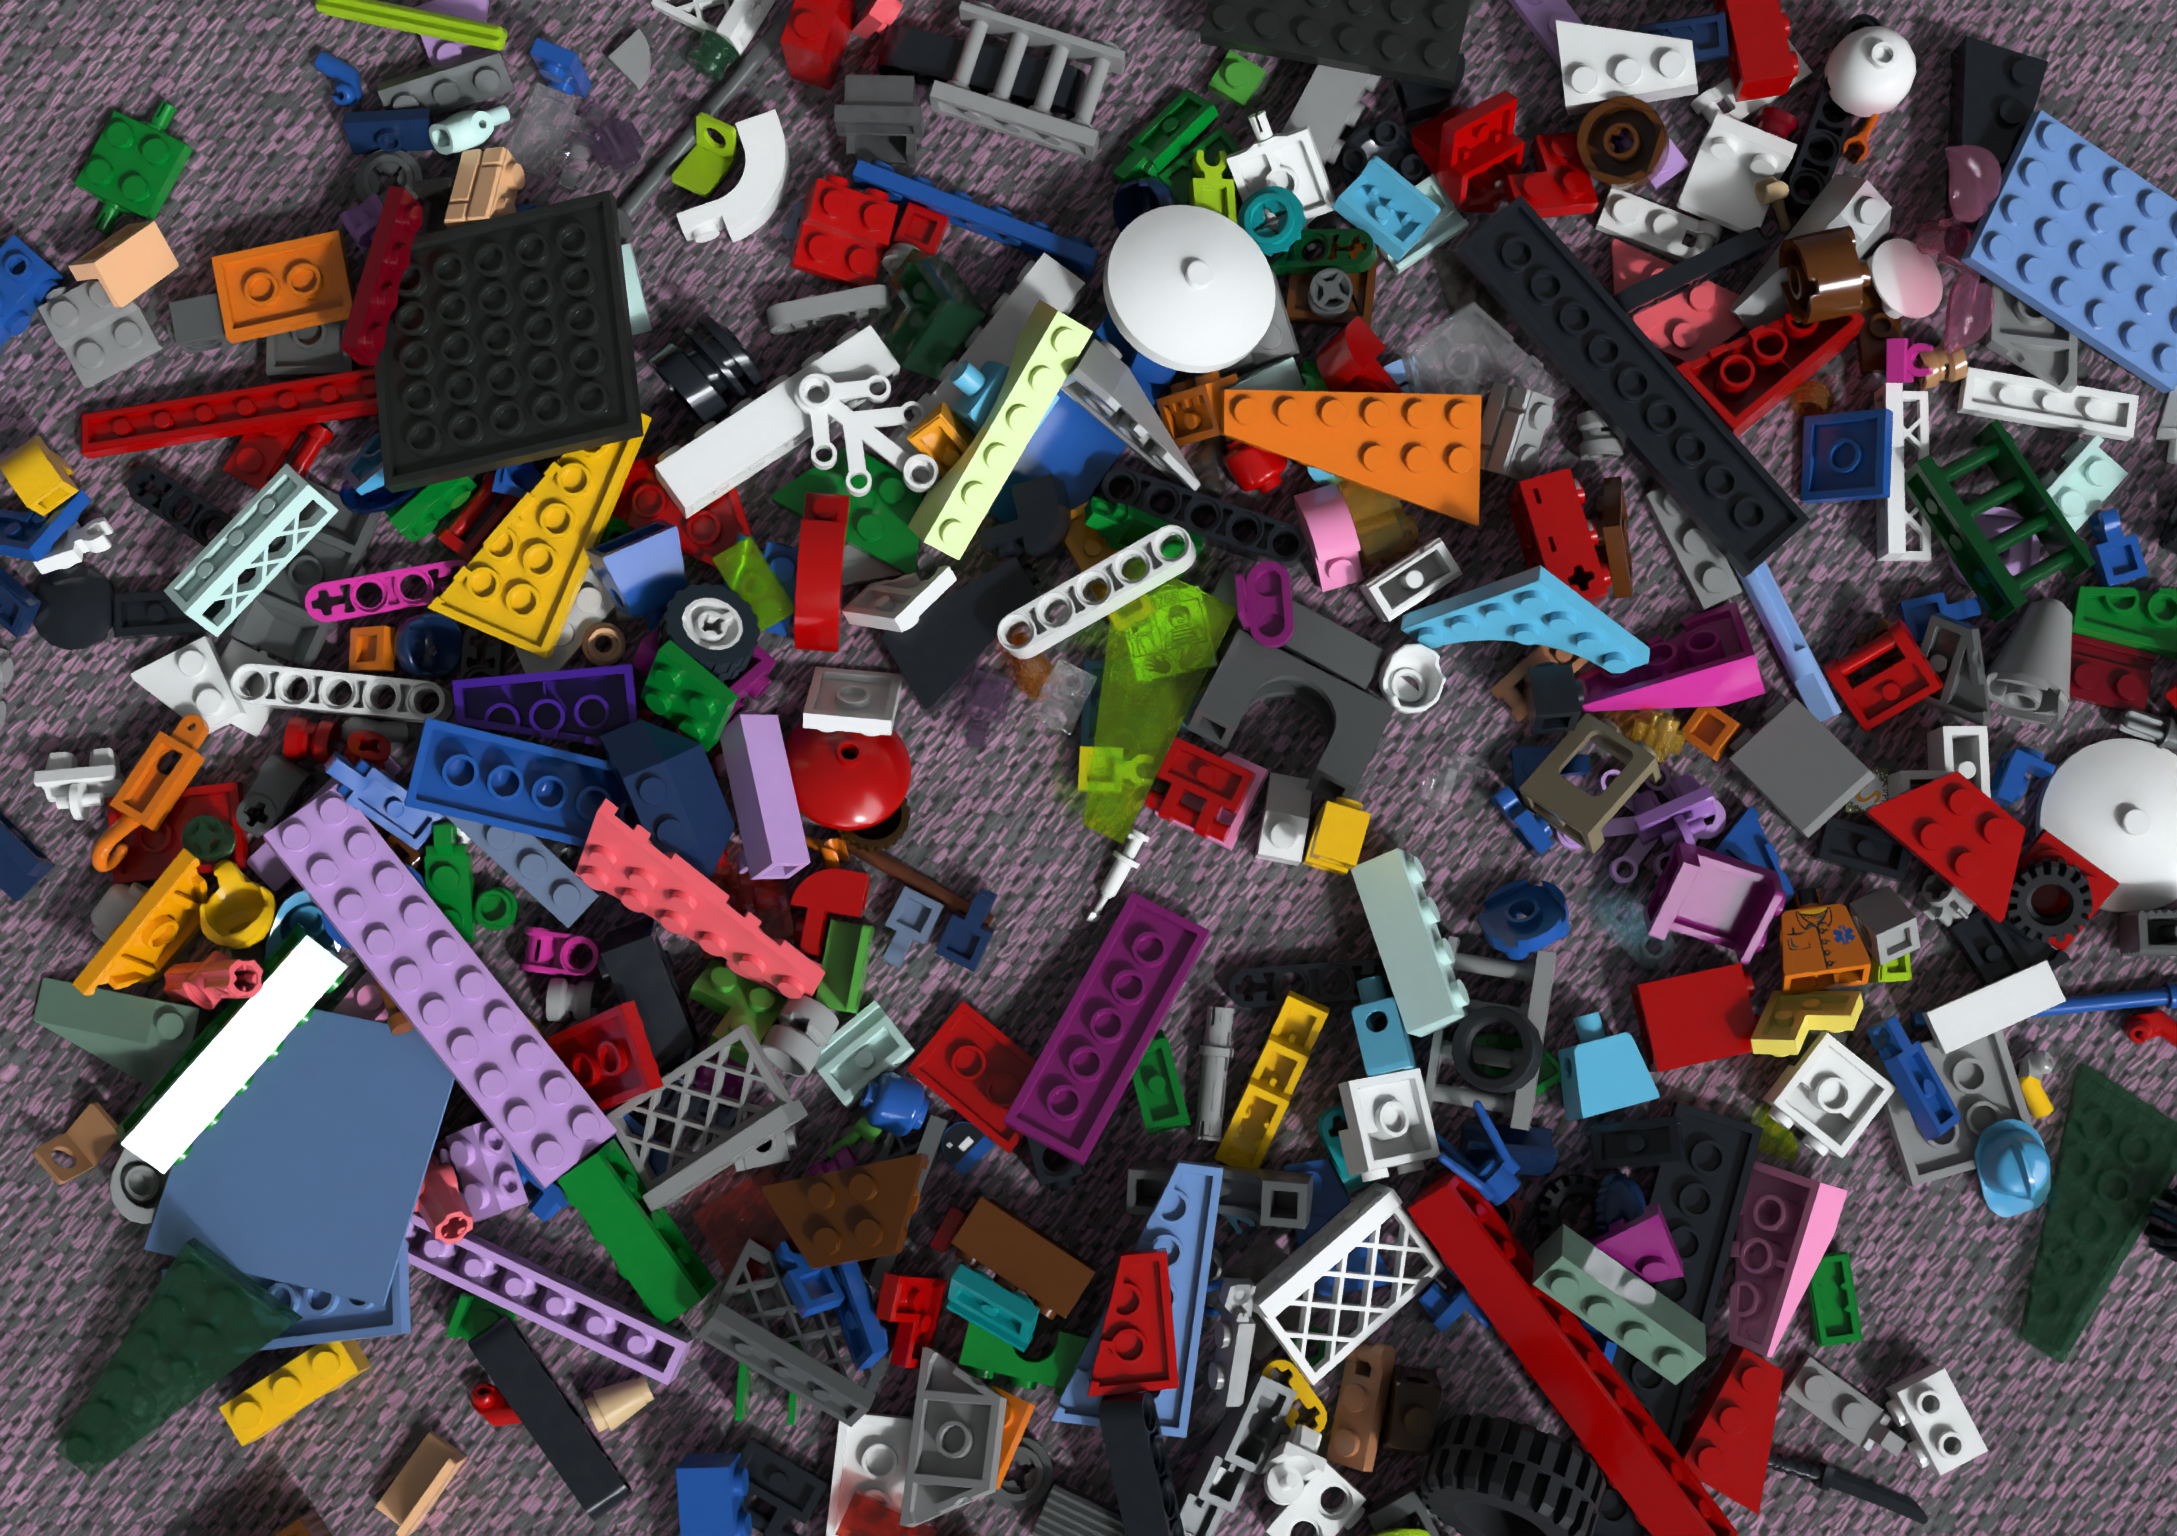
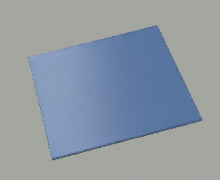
(315, 1160)

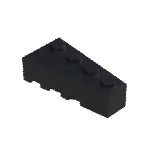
(1990, 100)

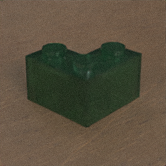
(936, 317)

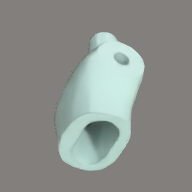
(466, 129)

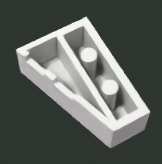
(1616, 62)

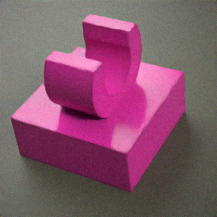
(1901, 360)

